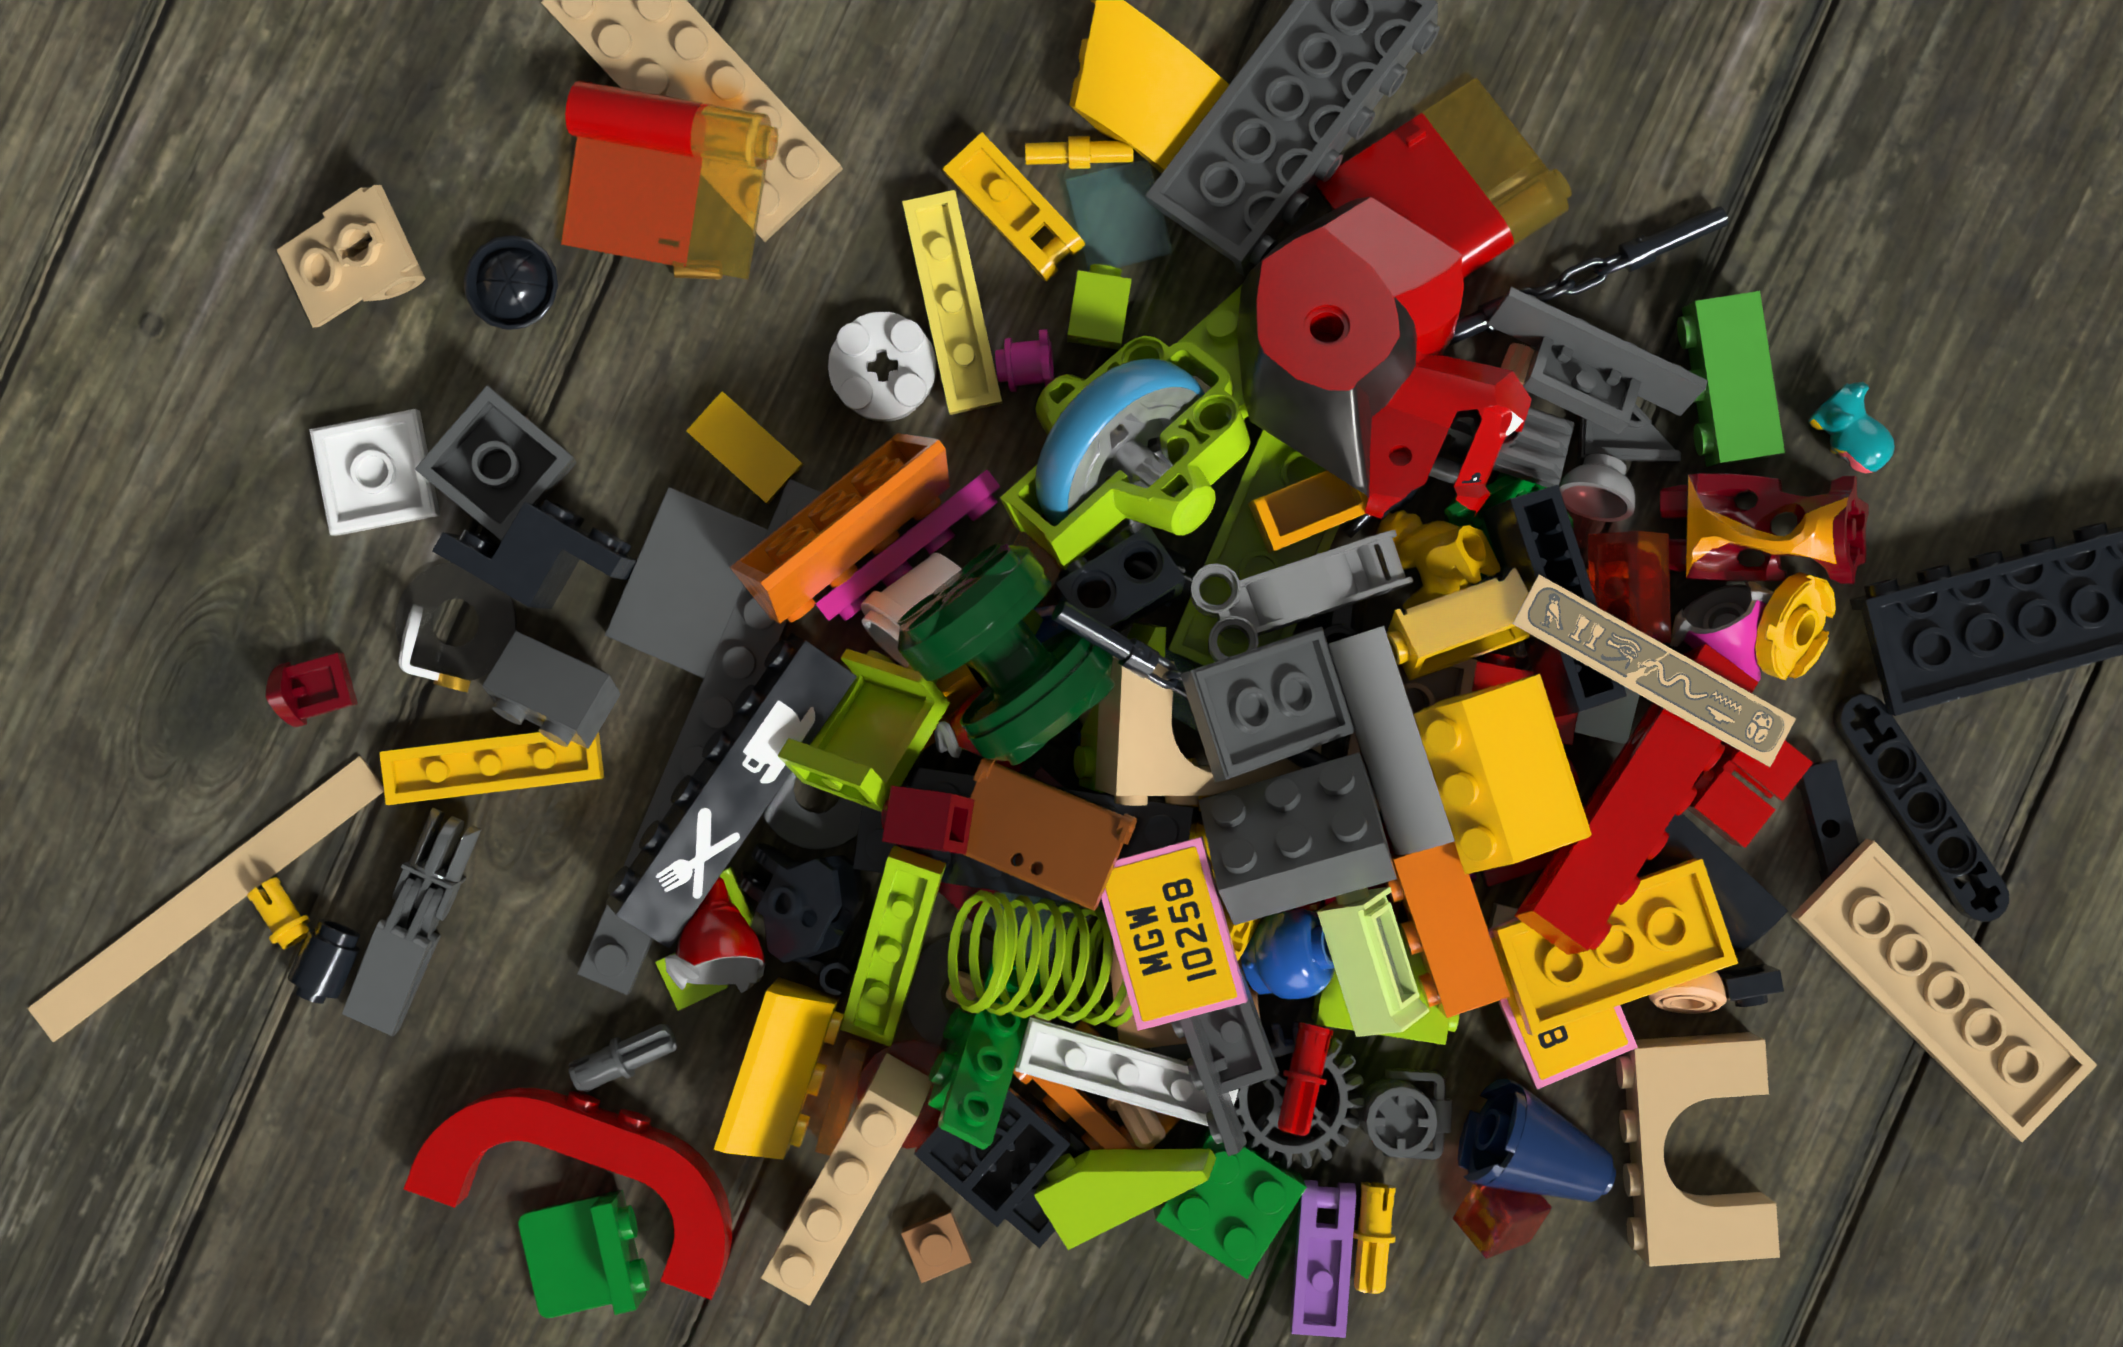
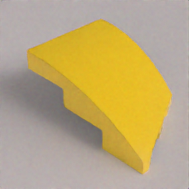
(1141, 83)

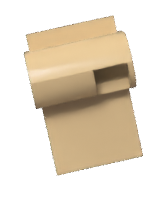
(339, 268)

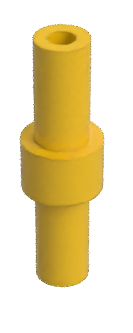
(1078, 152)

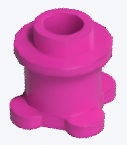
(1025, 362)

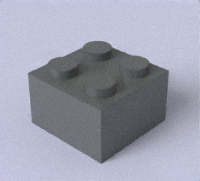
(495, 462)

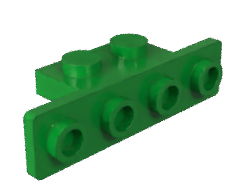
(978, 1066)

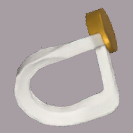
(407, 645)

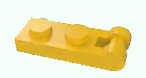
(1012, 205)

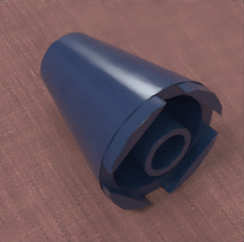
(1531, 1148)

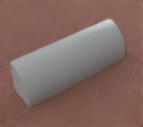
(1390, 742)

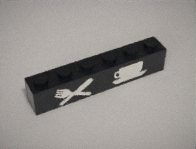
(728, 790)

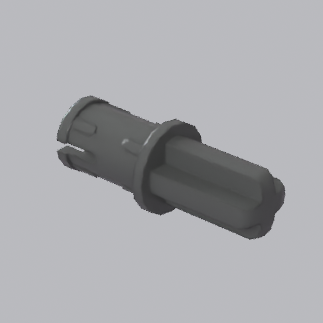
(621, 1057)

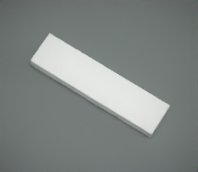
(1112, 1070)

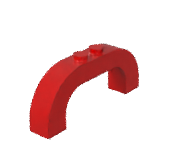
(601, 1138)

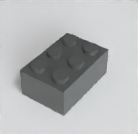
(1296, 839)

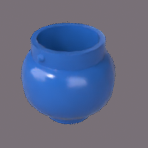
(1288, 955)

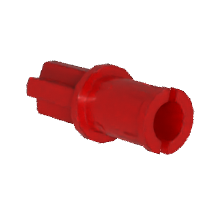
(1304, 1079)

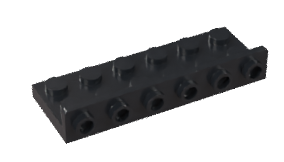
(1997, 619)

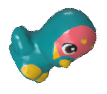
(1853, 433)

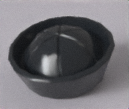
(510, 282)

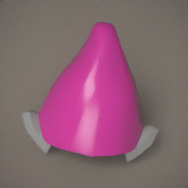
(1735, 628)

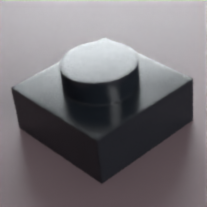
(1751, 984)

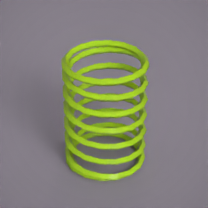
(1007, 947)

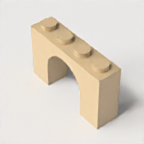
(1140, 753)
(1660, 1083)
(848, 1179)

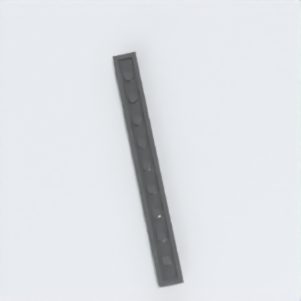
(738, 662)

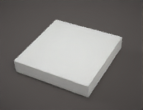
(371, 472)

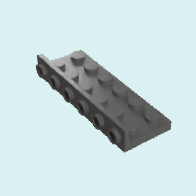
(1289, 120)

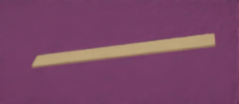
(206, 899)

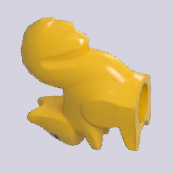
(1442, 552)

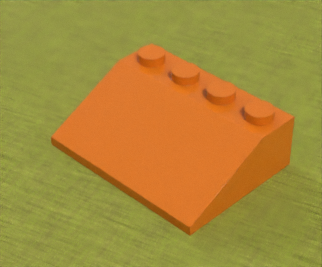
(844, 525)

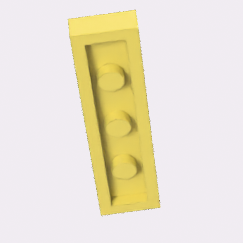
(952, 302)

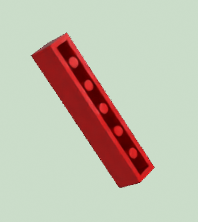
(1627, 821)

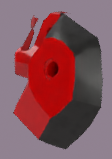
(1349, 359)

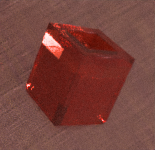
(1500, 1218)

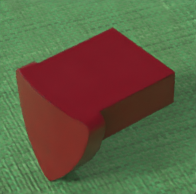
(310, 689)

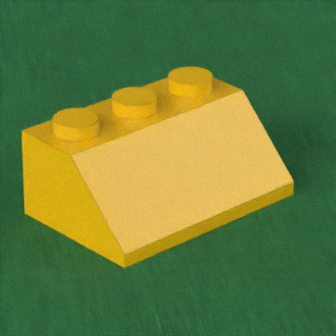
(1502, 774)
(779, 1071)

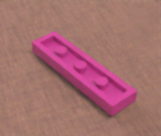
(929, 533)

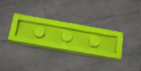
(892, 945)

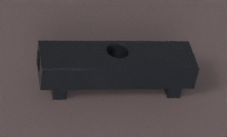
(1824, 800)

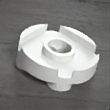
(859, 344)

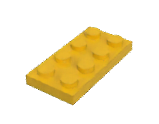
(1656, 941)

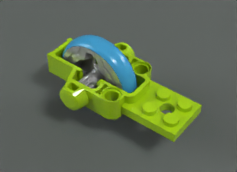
(1160, 457)

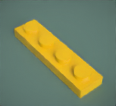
(485, 767)

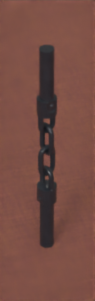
(1632, 256)
(1142, 660)

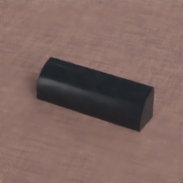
(1539, 540)
(1743, 902)

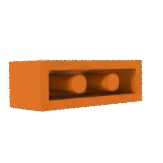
(1446, 931)

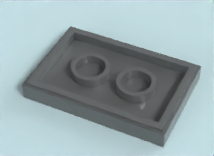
(684, 583)
(1267, 704)

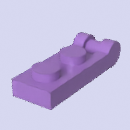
(1323, 1261)

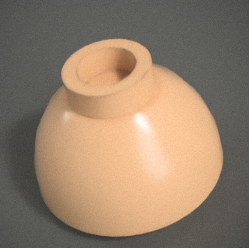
(1694, 996)

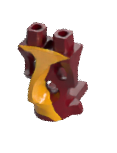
(1827, 530)

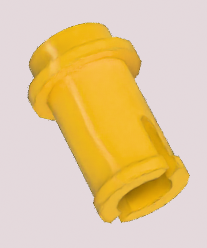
(280, 915)

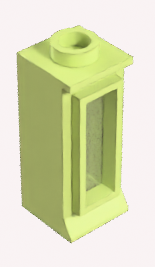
(1371, 962)

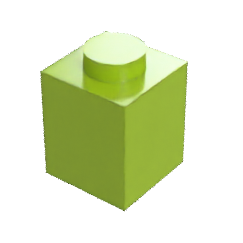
(1099, 307)

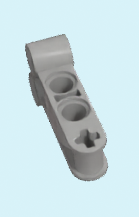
(1301, 588)

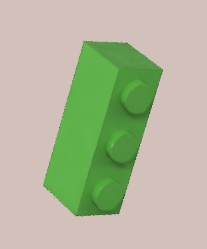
(1740, 402)

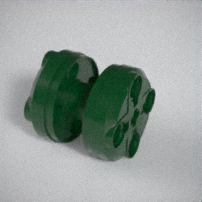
(1031, 684)

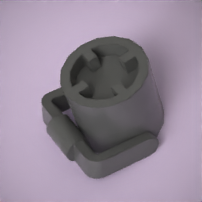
(1403, 1118)

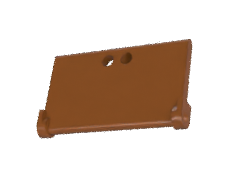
(1061, 838)

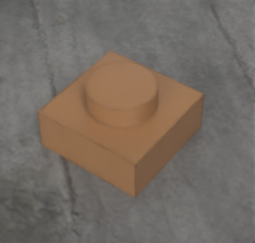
(936, 1245)

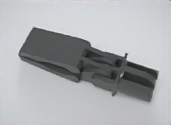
(408, 939)

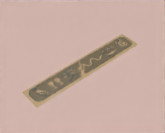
(1654, 670)

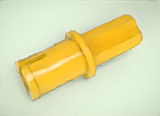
(1374, 1237)

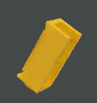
(1458, 626)

